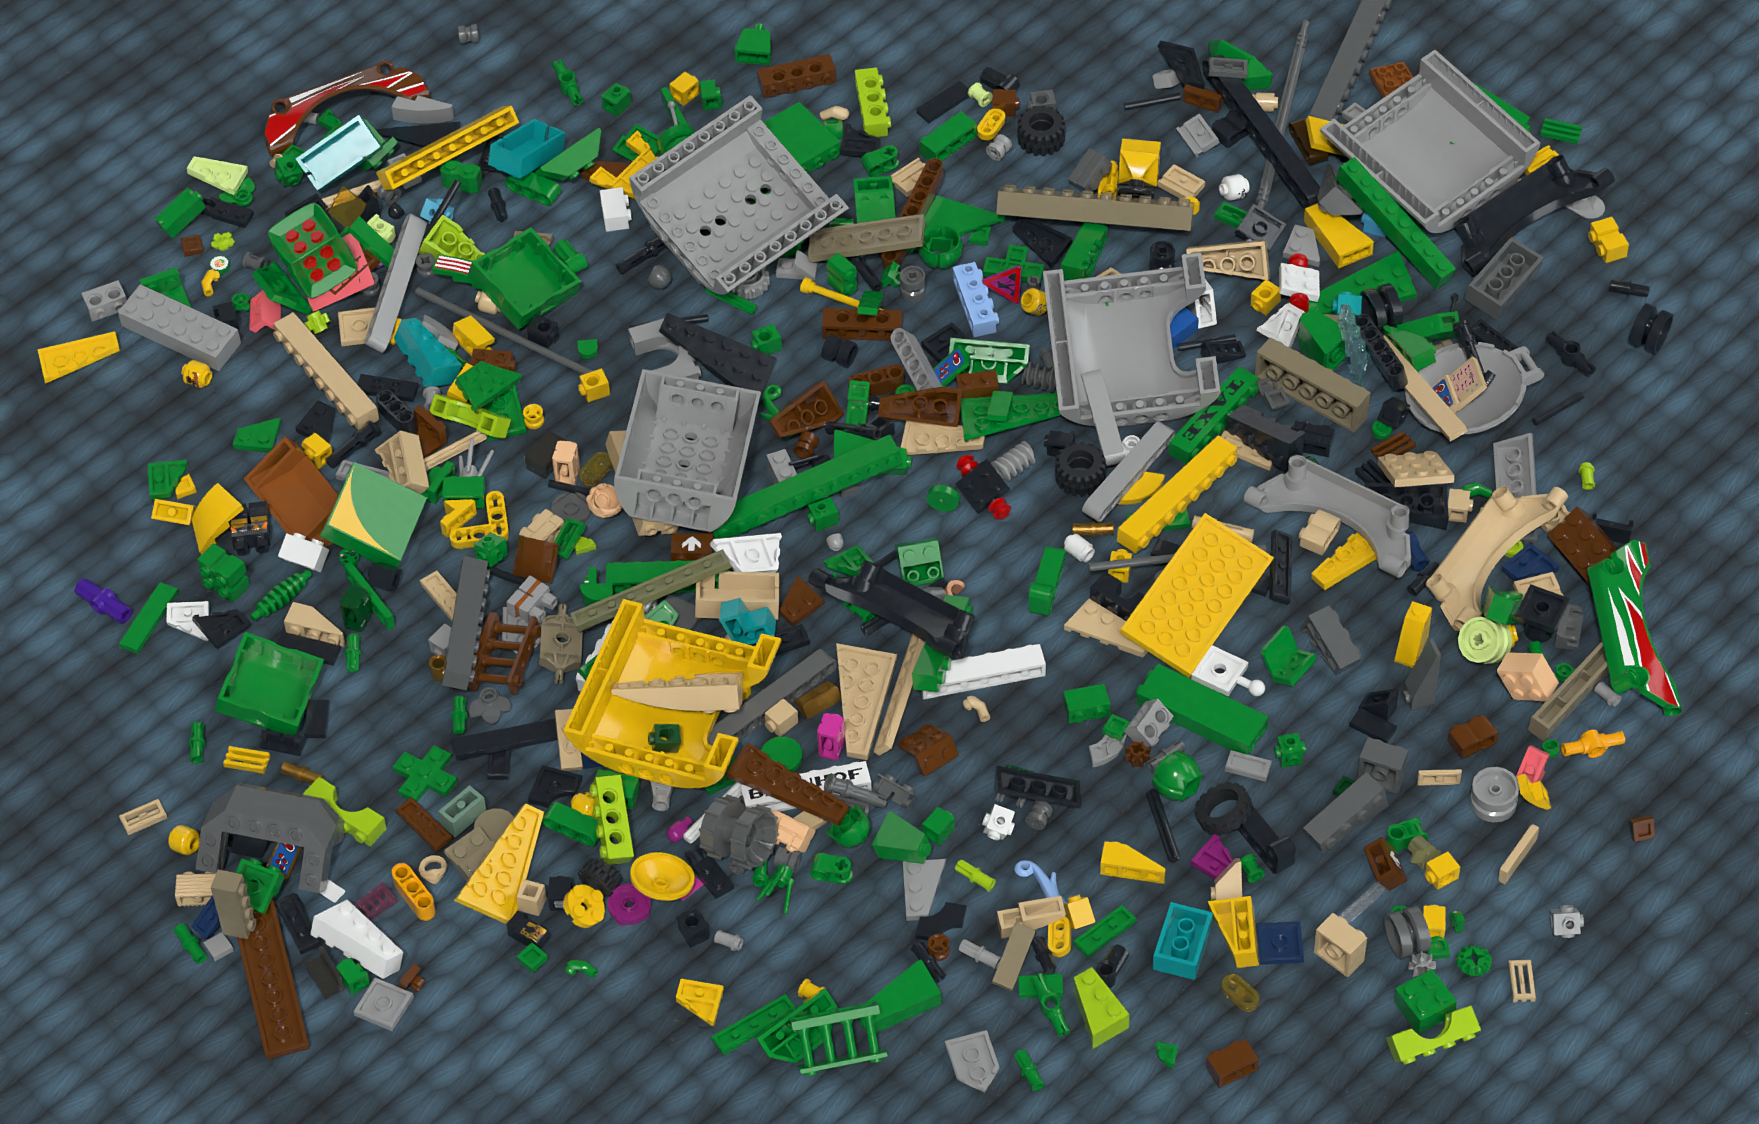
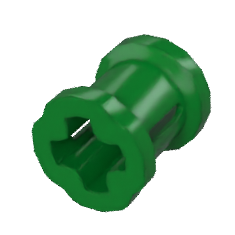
(1251, 868)

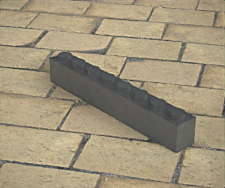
(465, 623)

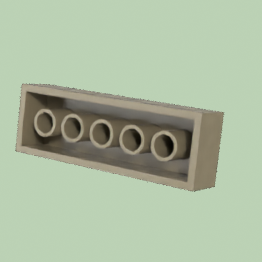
(1313, 384)

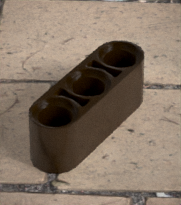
(1300, 135)

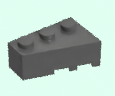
(1331, 639)

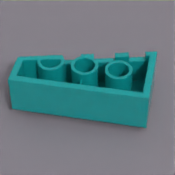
(426, 353)

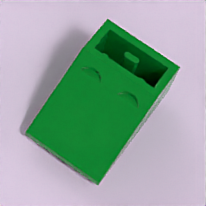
(874, 198)

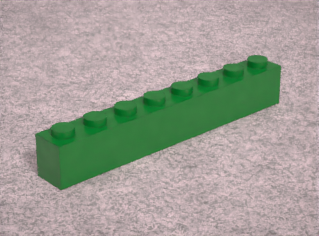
(1395, 223)

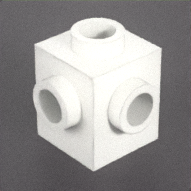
(998, 822)

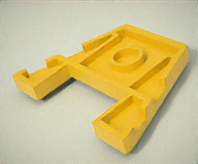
(607, 180)

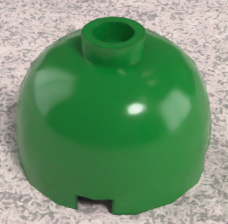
(852, 829)

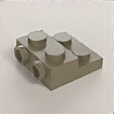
(469, 852)

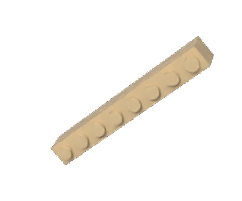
(325, 371)

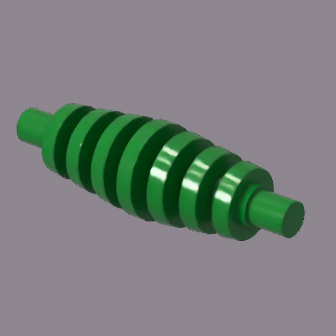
(280, 595)

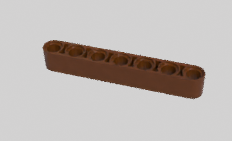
(918, 202)

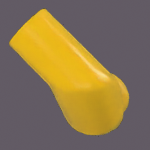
(210, 276)

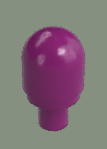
(677, 829)

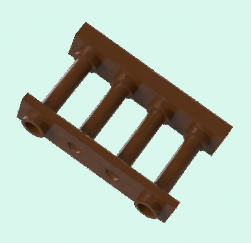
(489, 642)

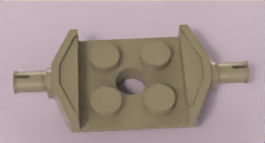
(557, 655)

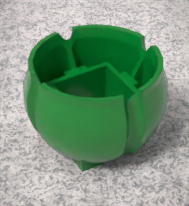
(940, 240)
(1177, 776)

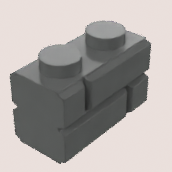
(1090, 171)

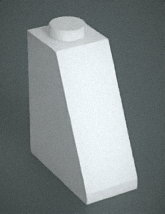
(1204, 308)

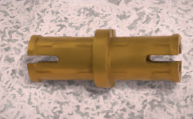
(1093, 529)
(300, 773)

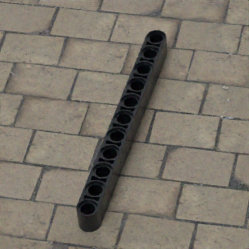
(1267, 137)

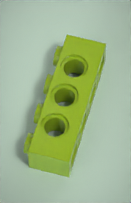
(871, 102)
(611, 787)

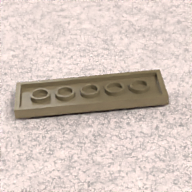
(867, 238)

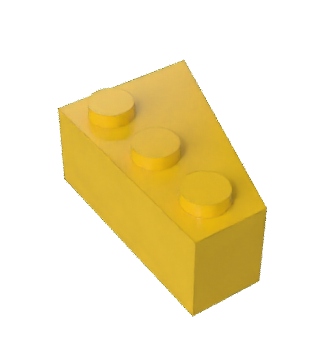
(1237, 927)

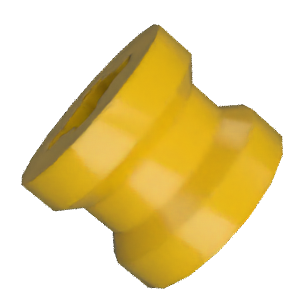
(533, 416)

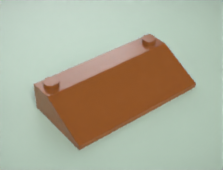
(293, 490)

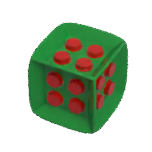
(312, 250)

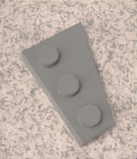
(921, 886)

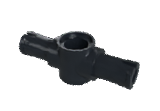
(1571, 353)

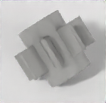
(1421, 963)

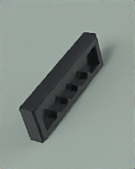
(1486, 334)
(402, 389)

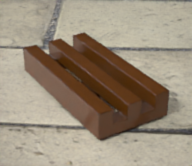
(1392, 444)

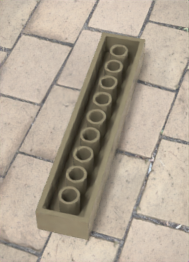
(1095, 208)

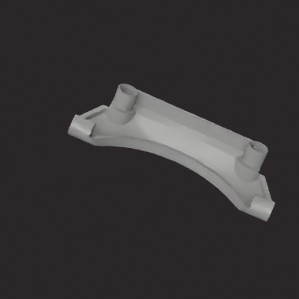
(1372, 515)

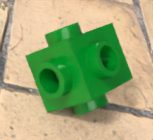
(288, 170)
(491, 549)
(1289, 750)

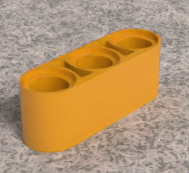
(412, 883)

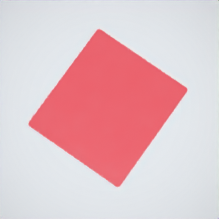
(352, 287)

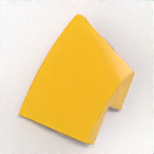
(213, 516)

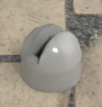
(835, 542)

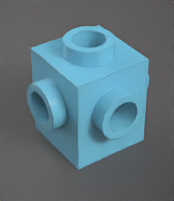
(430, 208)

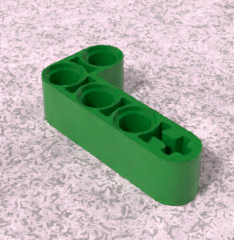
(1044, 589)

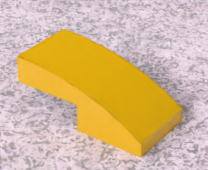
(1534, 792)

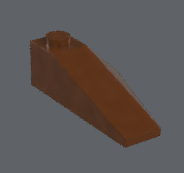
(929, 406)

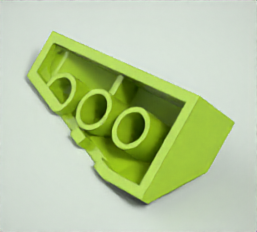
(449, 240)

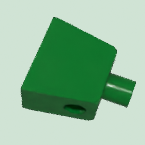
(754, 46)

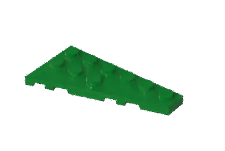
(1387, 270)

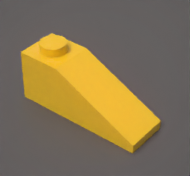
(1125, 862)

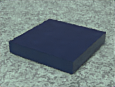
(1280, 943)

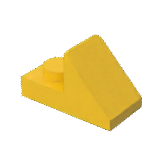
(457, 515)

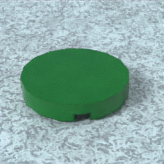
(785, 751)

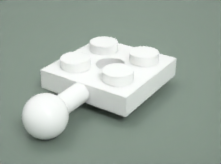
(1226, 681)

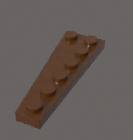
(763, 774)

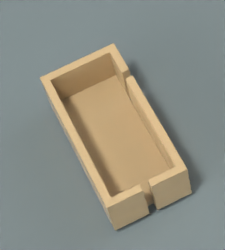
(754, 588)

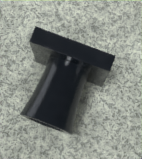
(1541, 613)

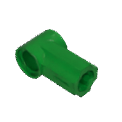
(569, 256)

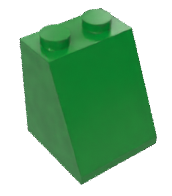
(1321, 339)

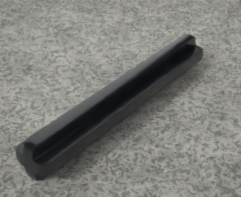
(1163, 825)

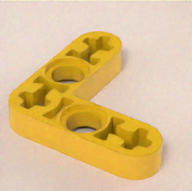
(485, 529)

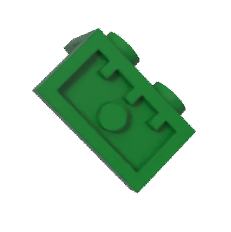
(168, 284)

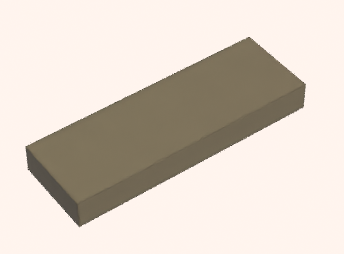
(1013, 957)

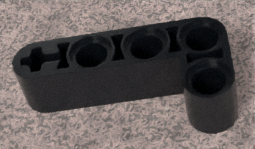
(1274, 851)

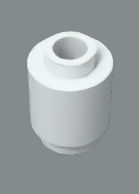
(1079, 547)

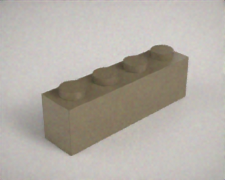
(233, 904)

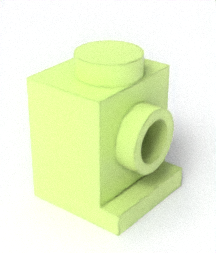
(383, 228)

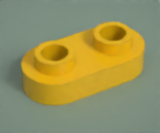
(988, 126)
(1059, 938)

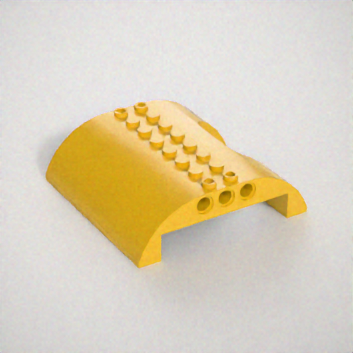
(617, 729)

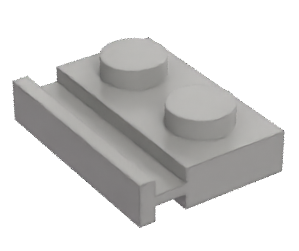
(1197, 135)

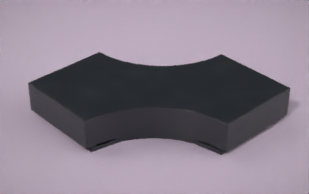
(949, 917)

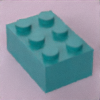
(1182, 941)

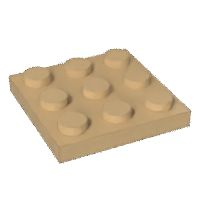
(1415, 469)

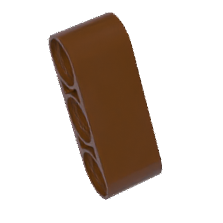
(882, 379)

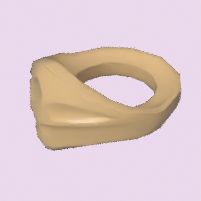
(433, 875)

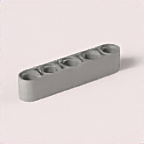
(914, 360)
(1103, 417)

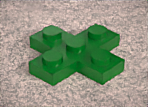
(1015, 256)
(425, 774)

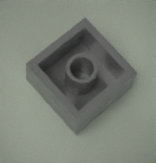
(1383, 763)

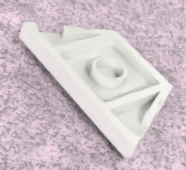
(751, 553)

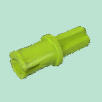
(975, 875)

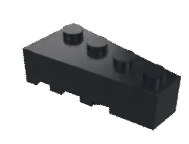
(1265, 435)
(1425, 502)

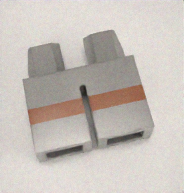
(530, 600)

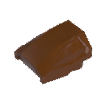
(536, 559)

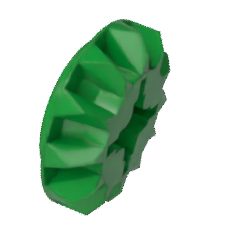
(1468, 966)

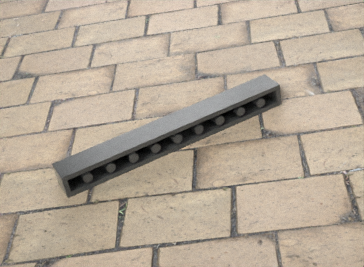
(1349, 59)

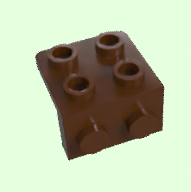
(430, 431)
(929, 747)

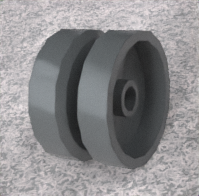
(1407, 932)

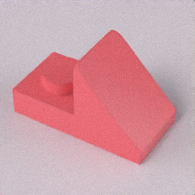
(1533, 764)

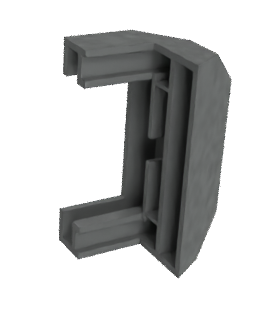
(277, 818)

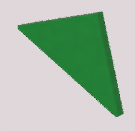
(959, 216)

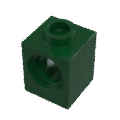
(668, 731)

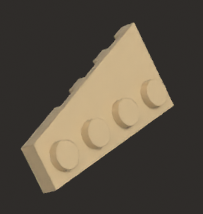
(1102, 625)

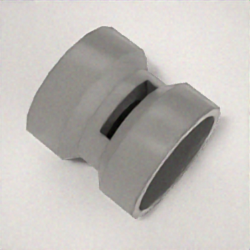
(999, 147)

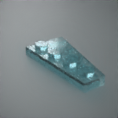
(1354, 344)

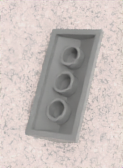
(1516, 465)

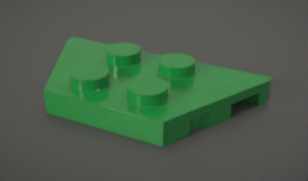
(280, 288)
(485, 383)

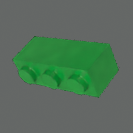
(948, 137)

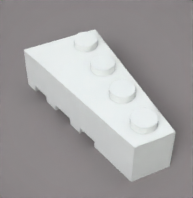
(358, 938)

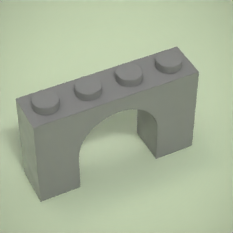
(648, 338)

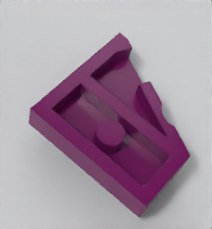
(1212, 858)

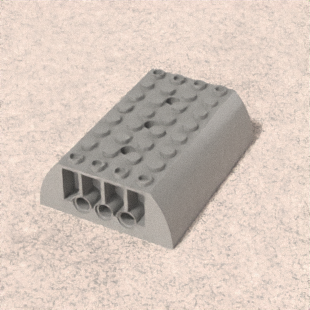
(656, 444)

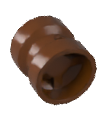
(806, 445)

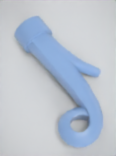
(1047, 885)

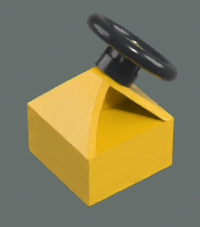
(1138, 167)

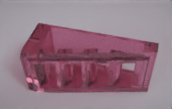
(375, 894)

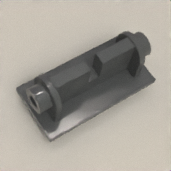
(888, 785)

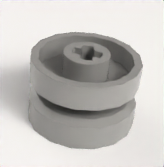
(1494, 794)

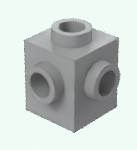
(1566, 921)

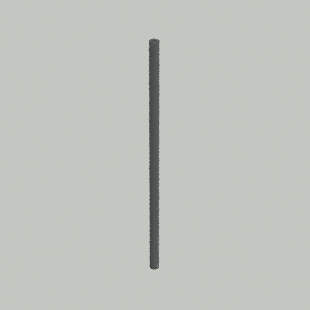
(503, 332)

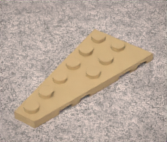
(864, 687)

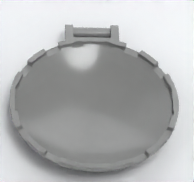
(1500, 397)

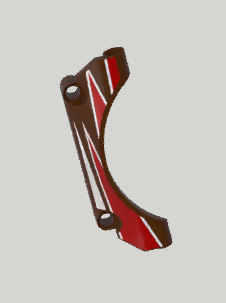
(283, 125)

